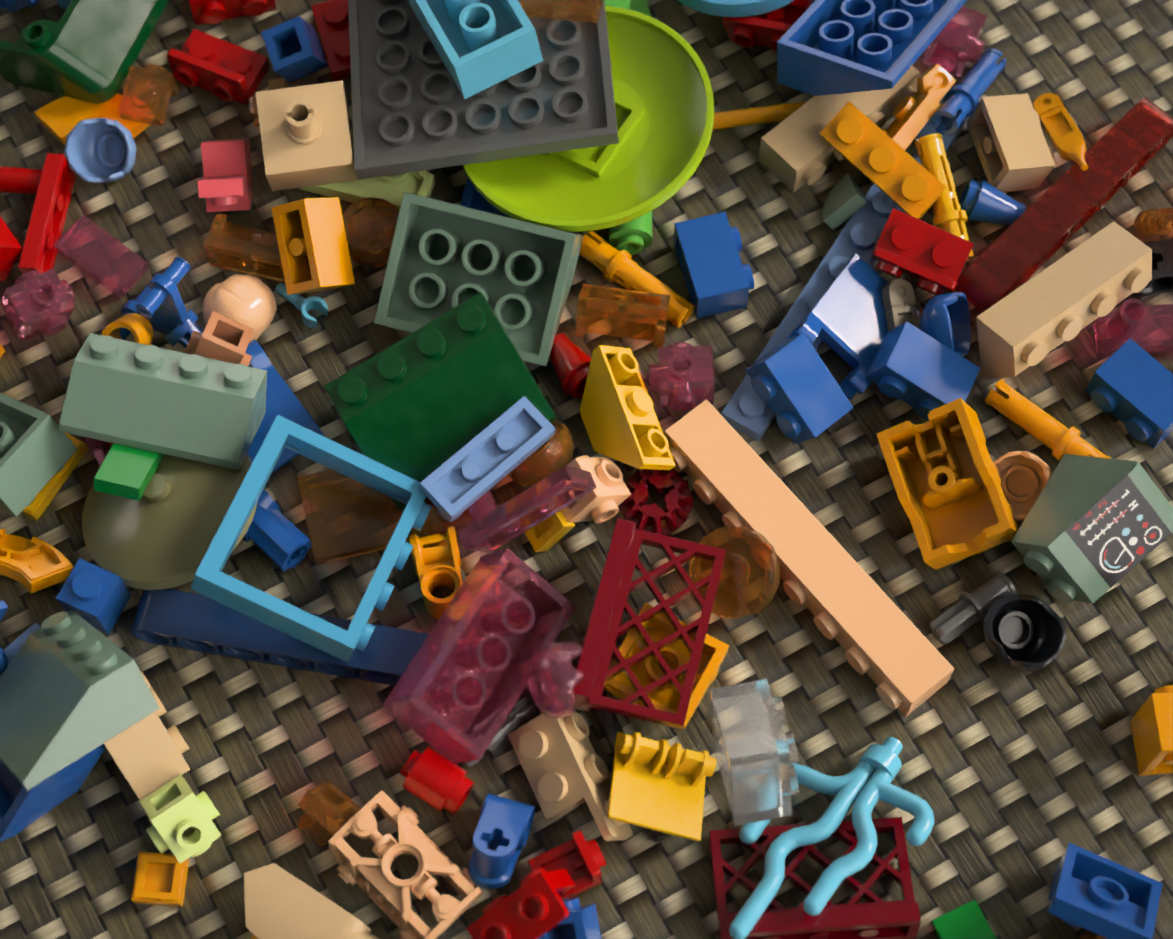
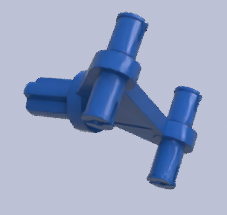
(164, 307)

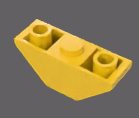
(621, 412)

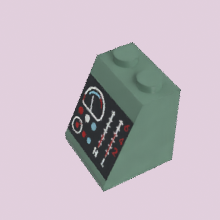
(1092, 526)

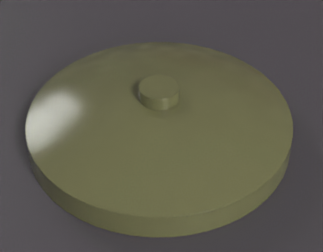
(169, 530)

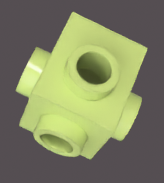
(181, 819)

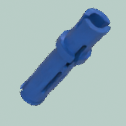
(964, 97)

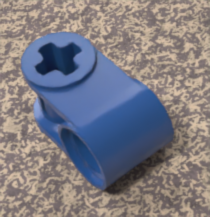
(499, 840)

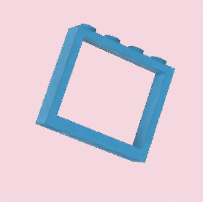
(274, 612)

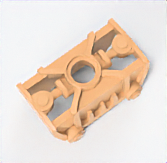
(394, 894)

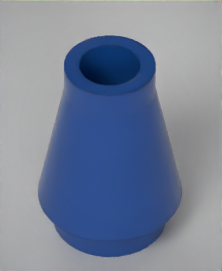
(989, 204)

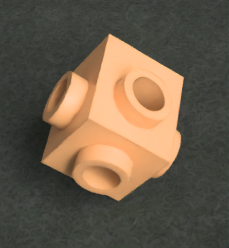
(603, 501)

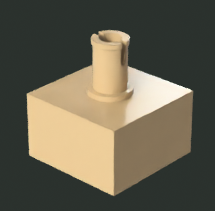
(306, 135)

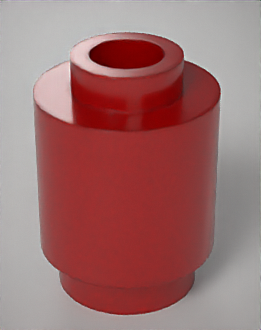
(436, 780)

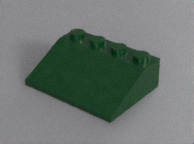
(435, 390)

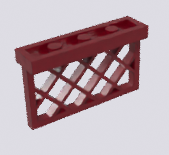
(608, 614)
(845, 921)

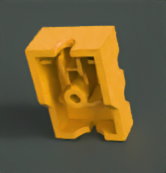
(948, 484)

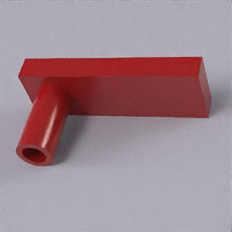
(53, 193)

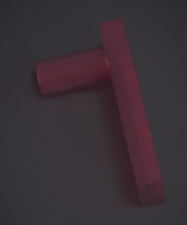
(1146, 325)
(499, 525)

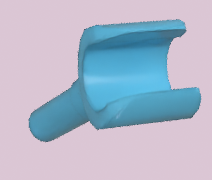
(304, 305)

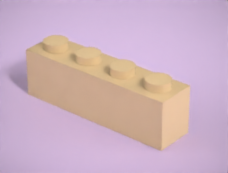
(798, 152)

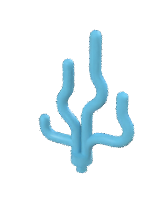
(863, 789)

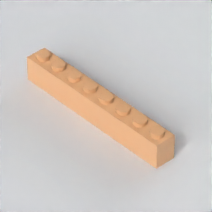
(811, 560)

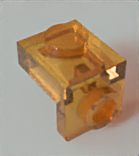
(147, 94)

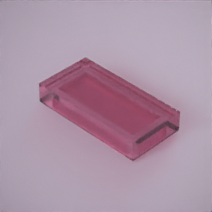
(101, 256)

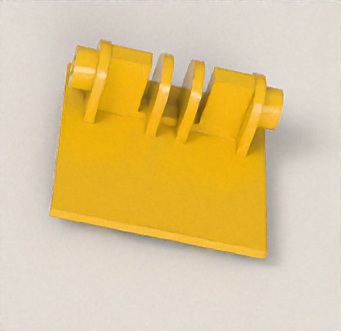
(659, 785)

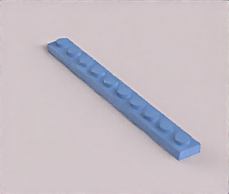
(746, 409)

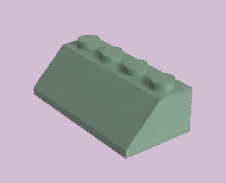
(164, 401)

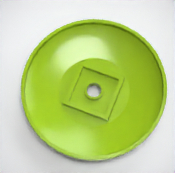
(662, 132)

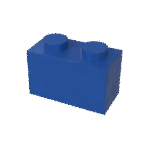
(712, 265)
(920, 370)
(798, 389)
(1135, 392)

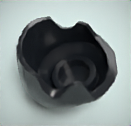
(1023, 632)

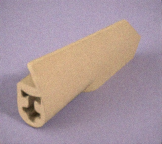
(290, 909)

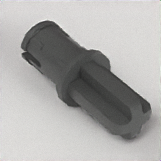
(970, 608)

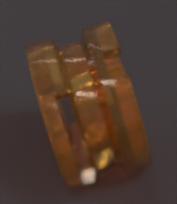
(370, 230)

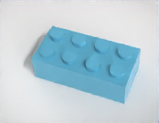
(479, 39)

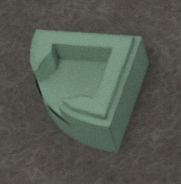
(842, 202)

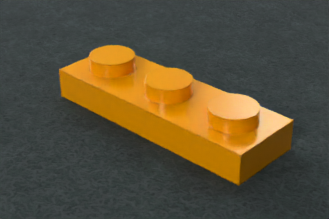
(882, 161)

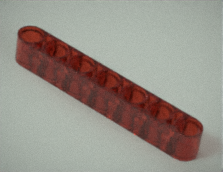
(1066, 206)

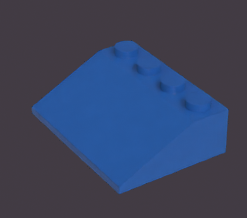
(858, 43)

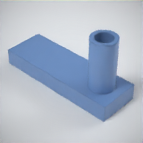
(487, 459)

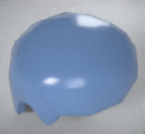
(100, 150)

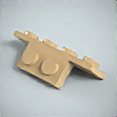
(566, 770)

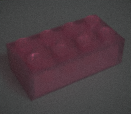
(479, 656)

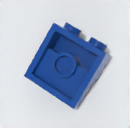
(1103, 896)

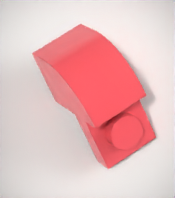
(226, 175)

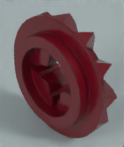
(651, 517)

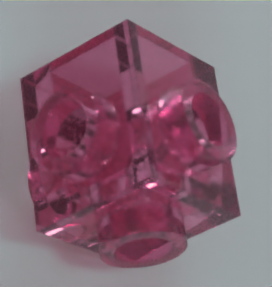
(38, 304)
(683, 376)

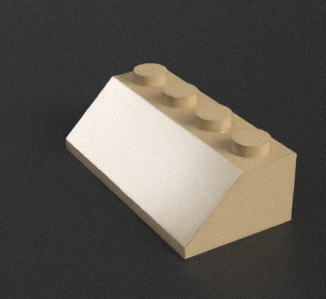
(1061, 301)

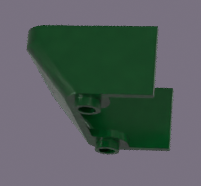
(84, 52)

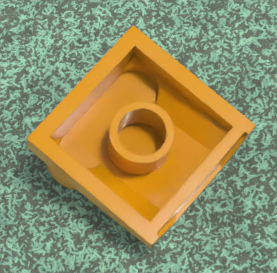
(675, 656)

